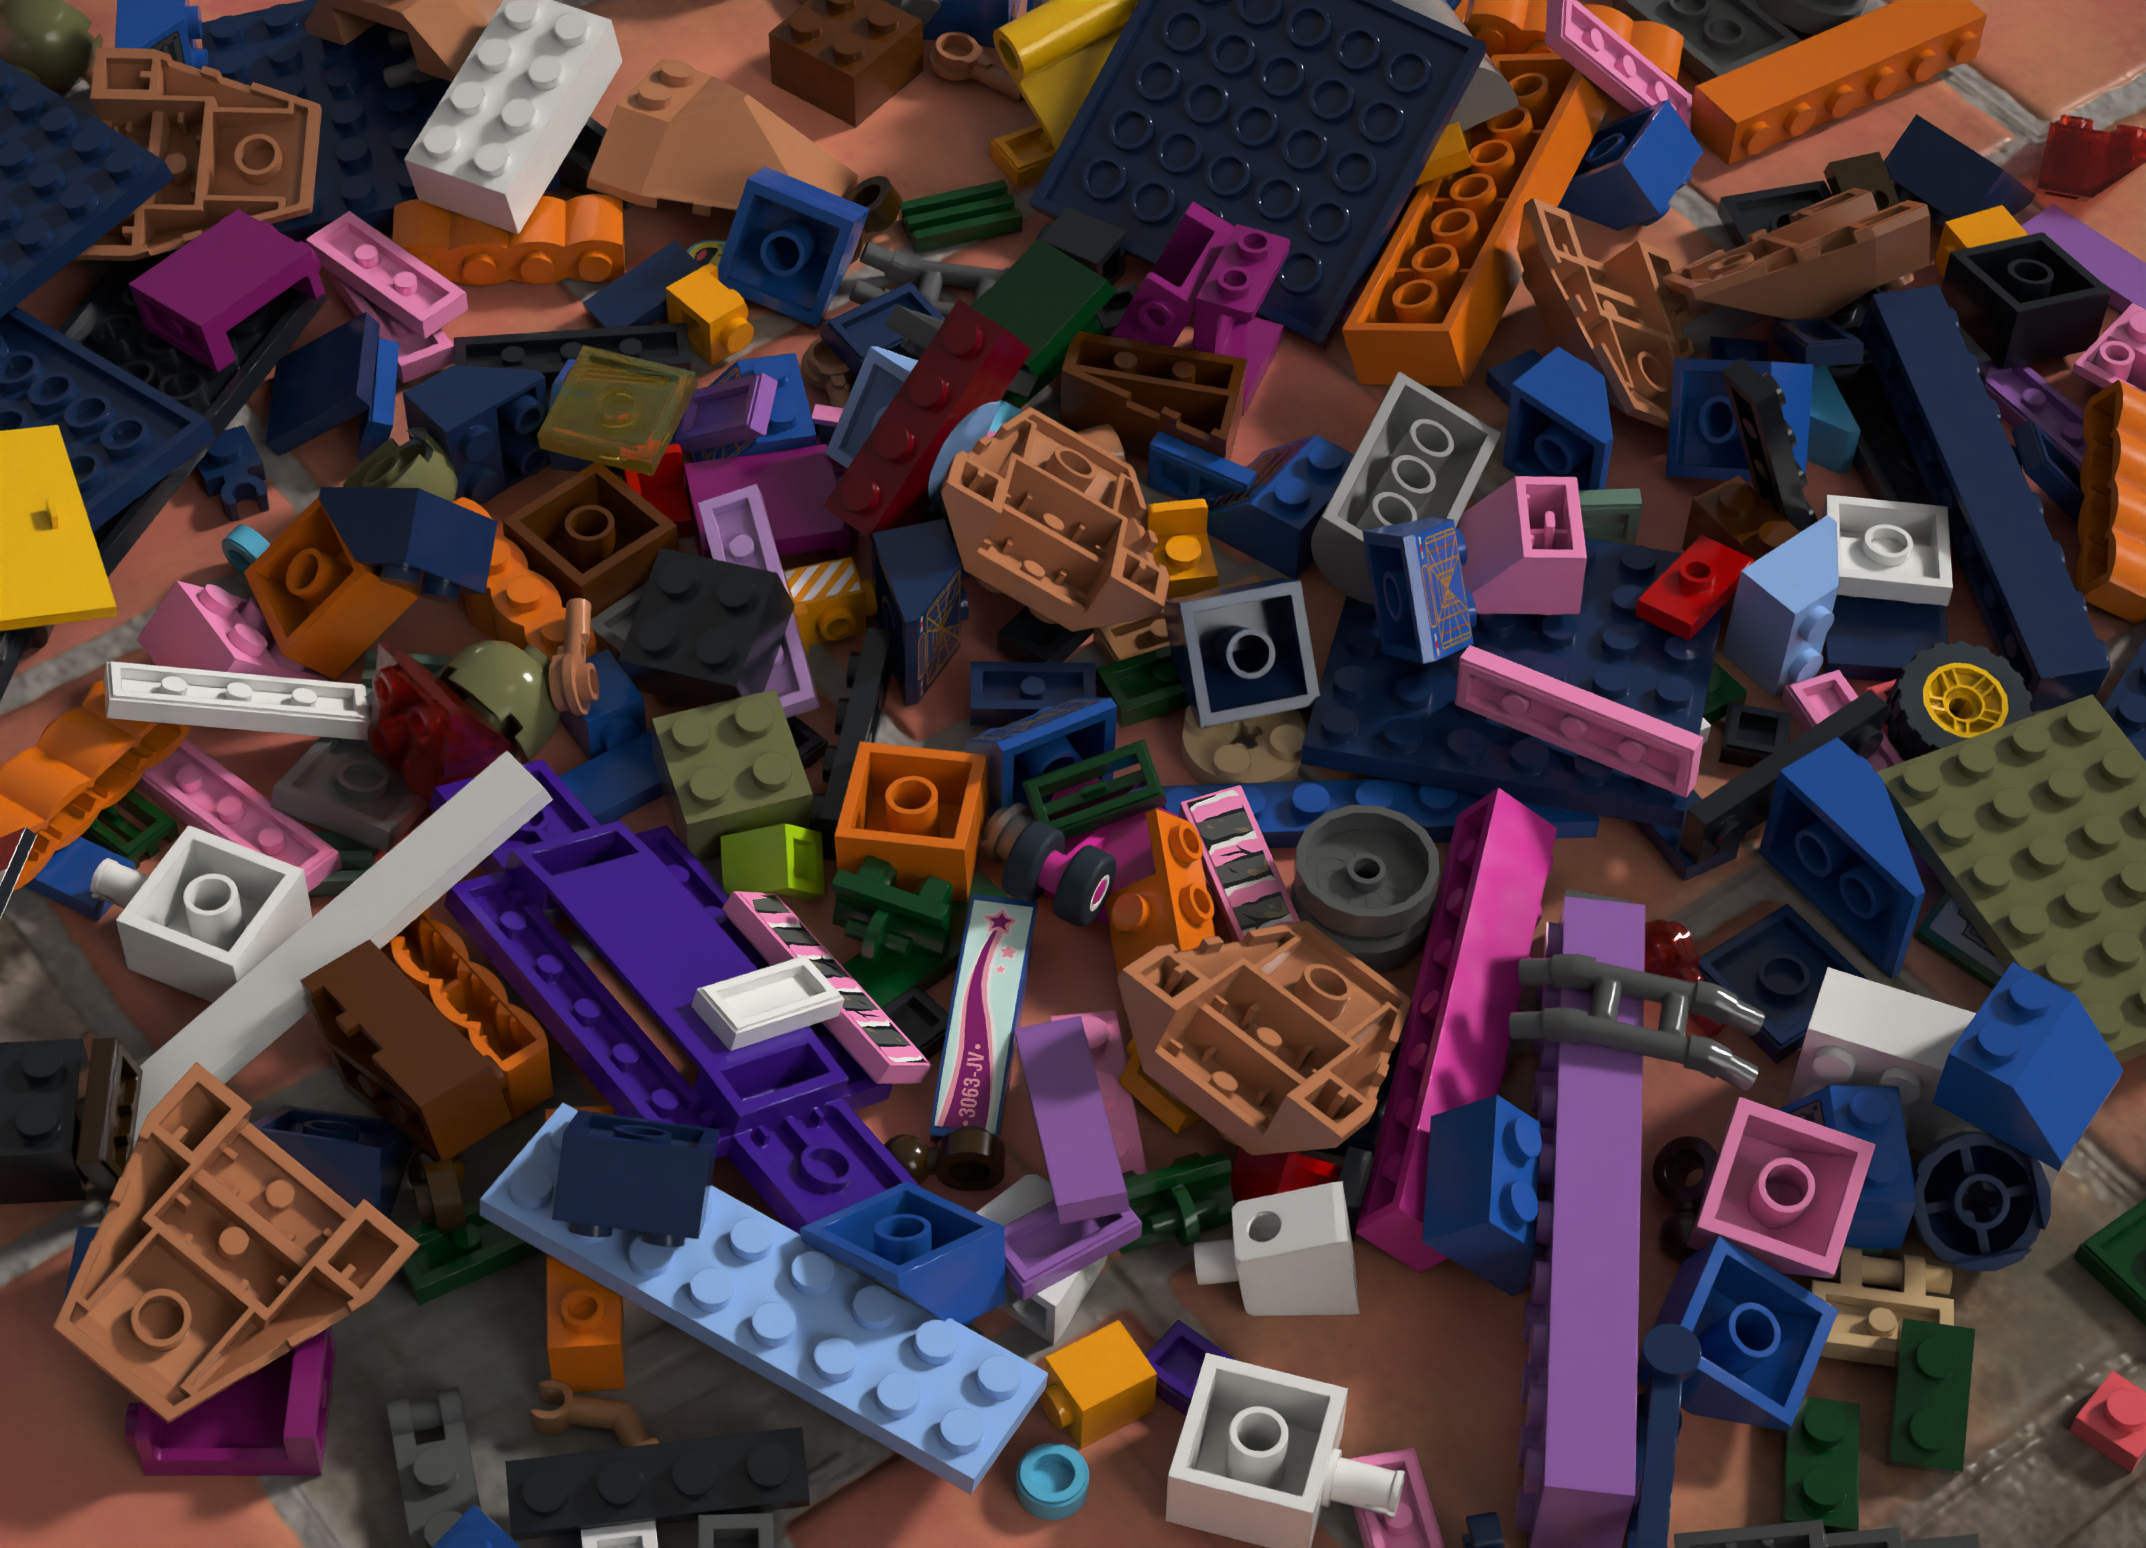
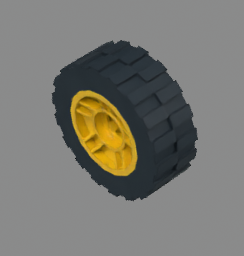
(1954, 678)

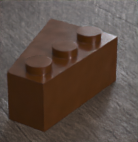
(1153, 390)
(405, 1054)

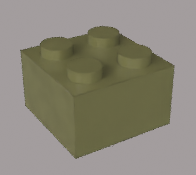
(730, 770)

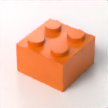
(319, 598)
(916, 812)

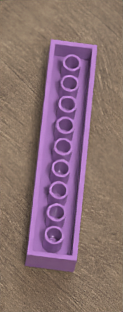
(1584, 1259)

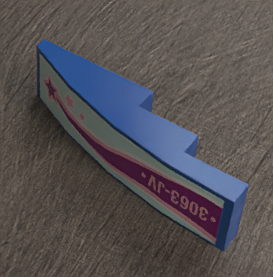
(983, 1015)

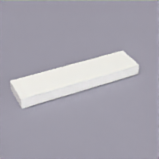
(235, 701)

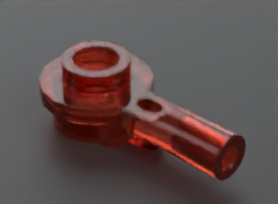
(1673, 955)

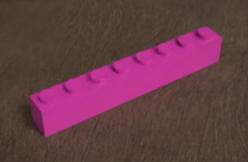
(1459, 1007)

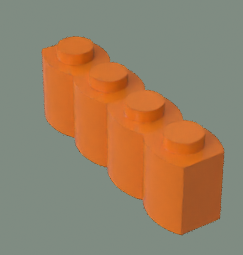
(1521, 29)
(558, 242)
(2114, 506)
(517, 601)
(77, 772)
(477, 1006)

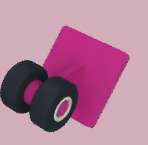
(1080, 869)

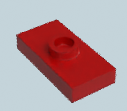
(1693, 588)

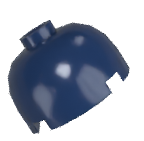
(1979, 1201)

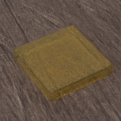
(617, 410)

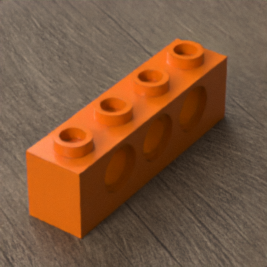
(584, 1322)

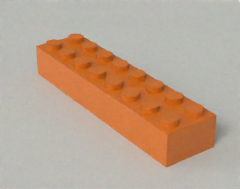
(1457, 244)

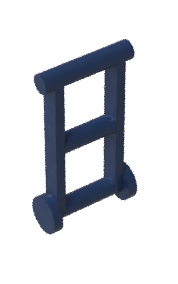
(1670, 1356)

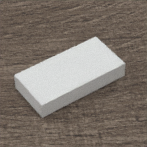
(767, 1002)

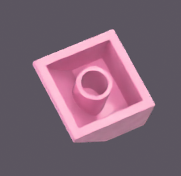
(1783, 1190)

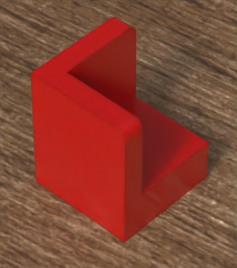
(666, 489)
(1278, 1173)

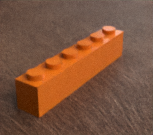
(1833, 74)

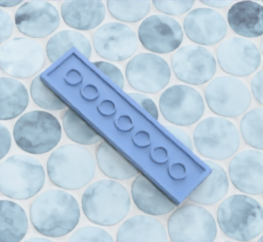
(794, 1319)

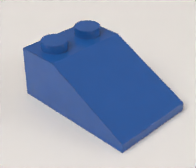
(1845, 850)

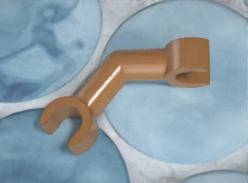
(590, 1413)

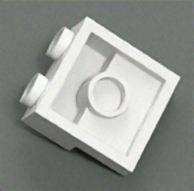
(1892, 549)

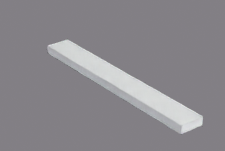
(370, 908)

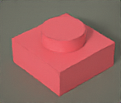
(2115, 1421)

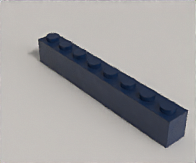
(1992, 513)

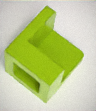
(775, 861)

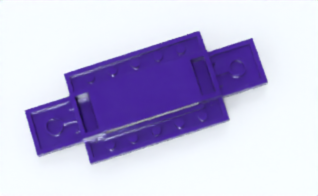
(663, 930)

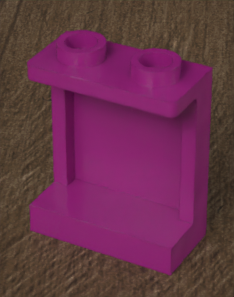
(220, 282)
(1171, 288)
(1231, 299)
(793, 490)
(254, 1428)

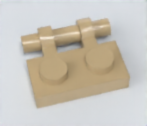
(1870, 1316)

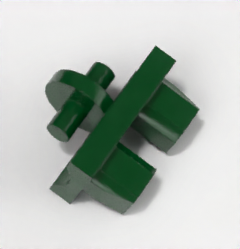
(889, 916)
(1180, 1199)

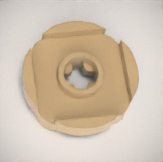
(1214, 760)

